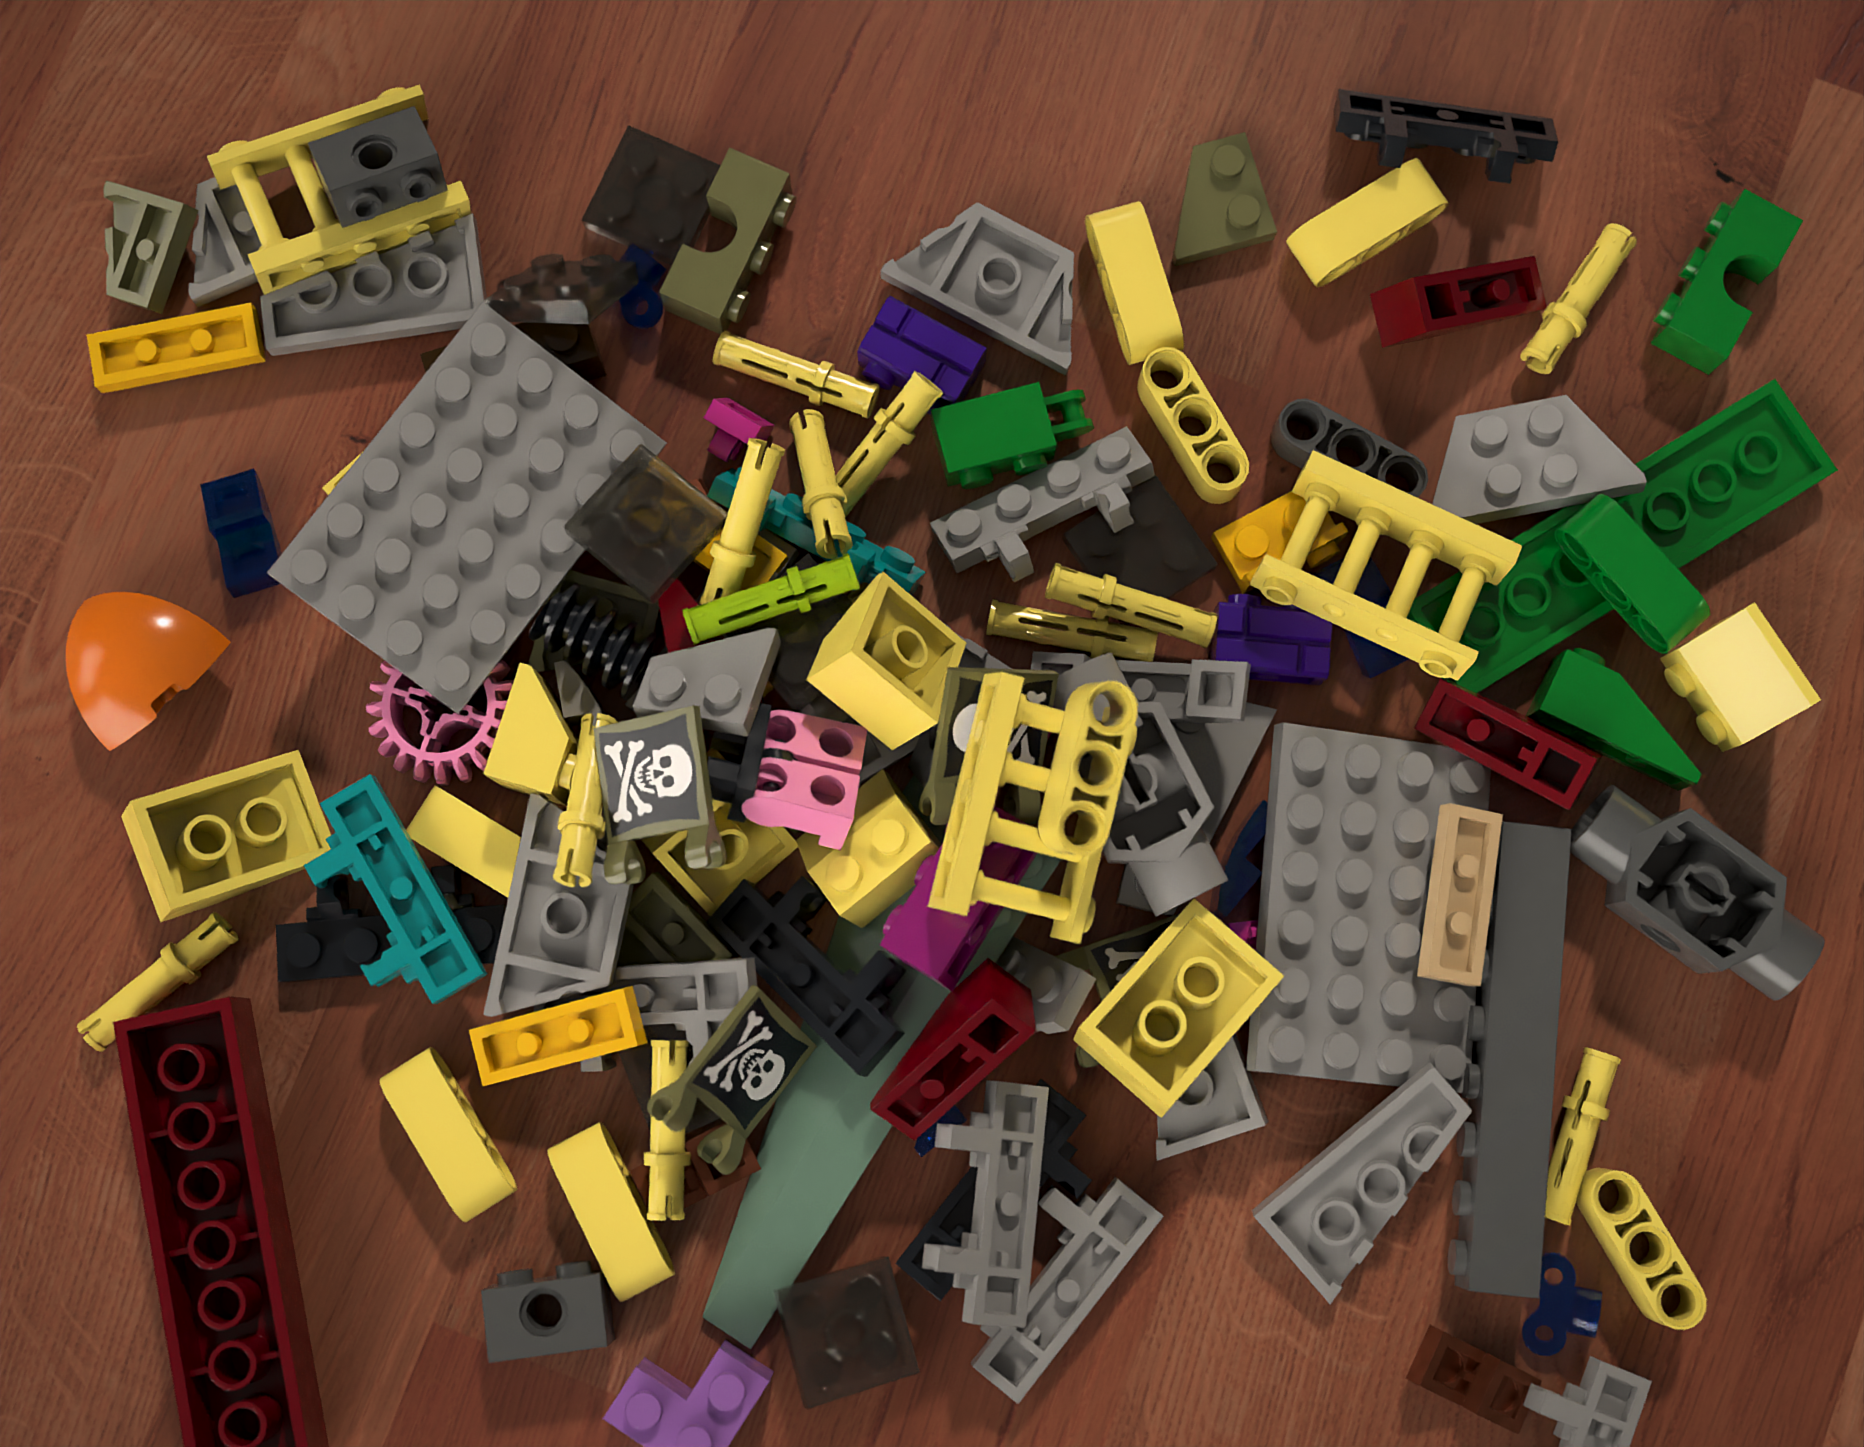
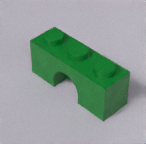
(1702, 319)

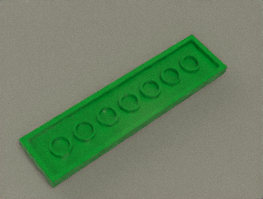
(1693, 499)

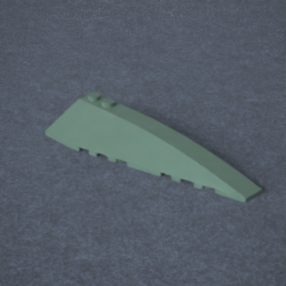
(825, 1128)

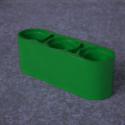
(1632, 573)

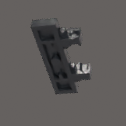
(1466, 130)
(341, 940)
(837, 1005)
(957, 1210)

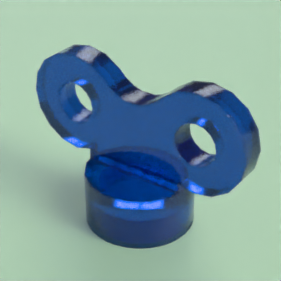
(649, 274)
(1561, 1308)

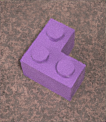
(668, 1413)

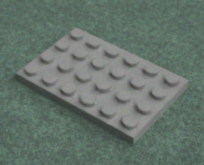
(460, 508)
(1348, 908)

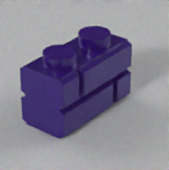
(910, 341)
(1276, 641)

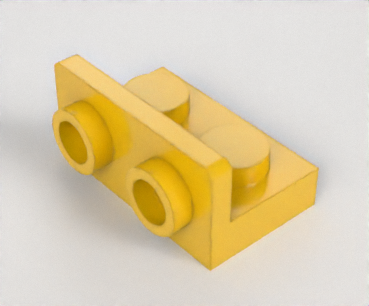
(1269, 532)

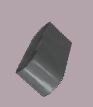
(1333, 431)

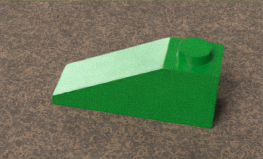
(1608, 716)

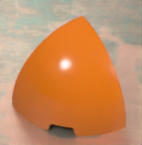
(132, 658)

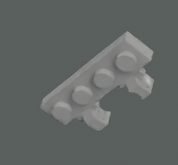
(1007, 517)
(684, 993)
(1095, 1249)
(998, 1252)
(1596, 1412)

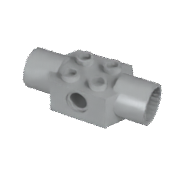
(1158, 801)

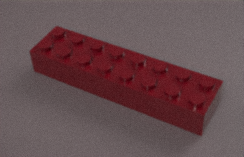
(219, 1228)

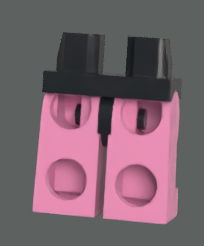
(791, 773)

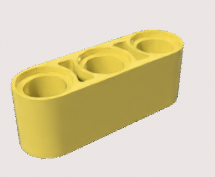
(1367, 222)
(1133, 281)
(1192, 400)
(1108, 747)
(466, 839)
(448, 1134)
(610, 1212)
(1664, 1261)

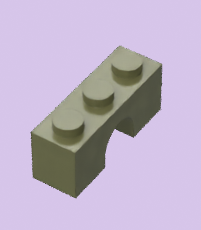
(714, 284)

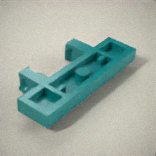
(787, 519)
(423, 929)

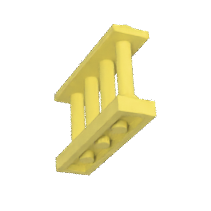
(329, 245)
(1418, 524)
(976, 824)

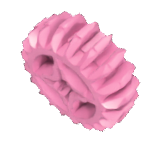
(436, 729)

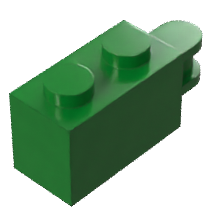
(1004, 433)

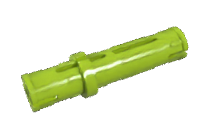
(771, 599)

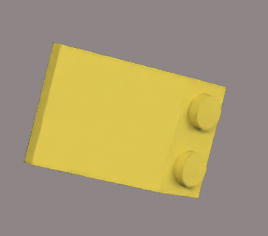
(226, 834)
(1177, 1007)

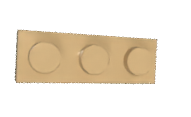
(1460, 895)

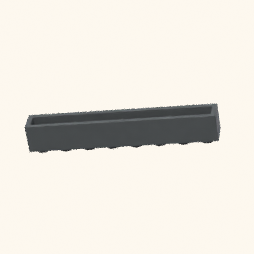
(1512, 1069)

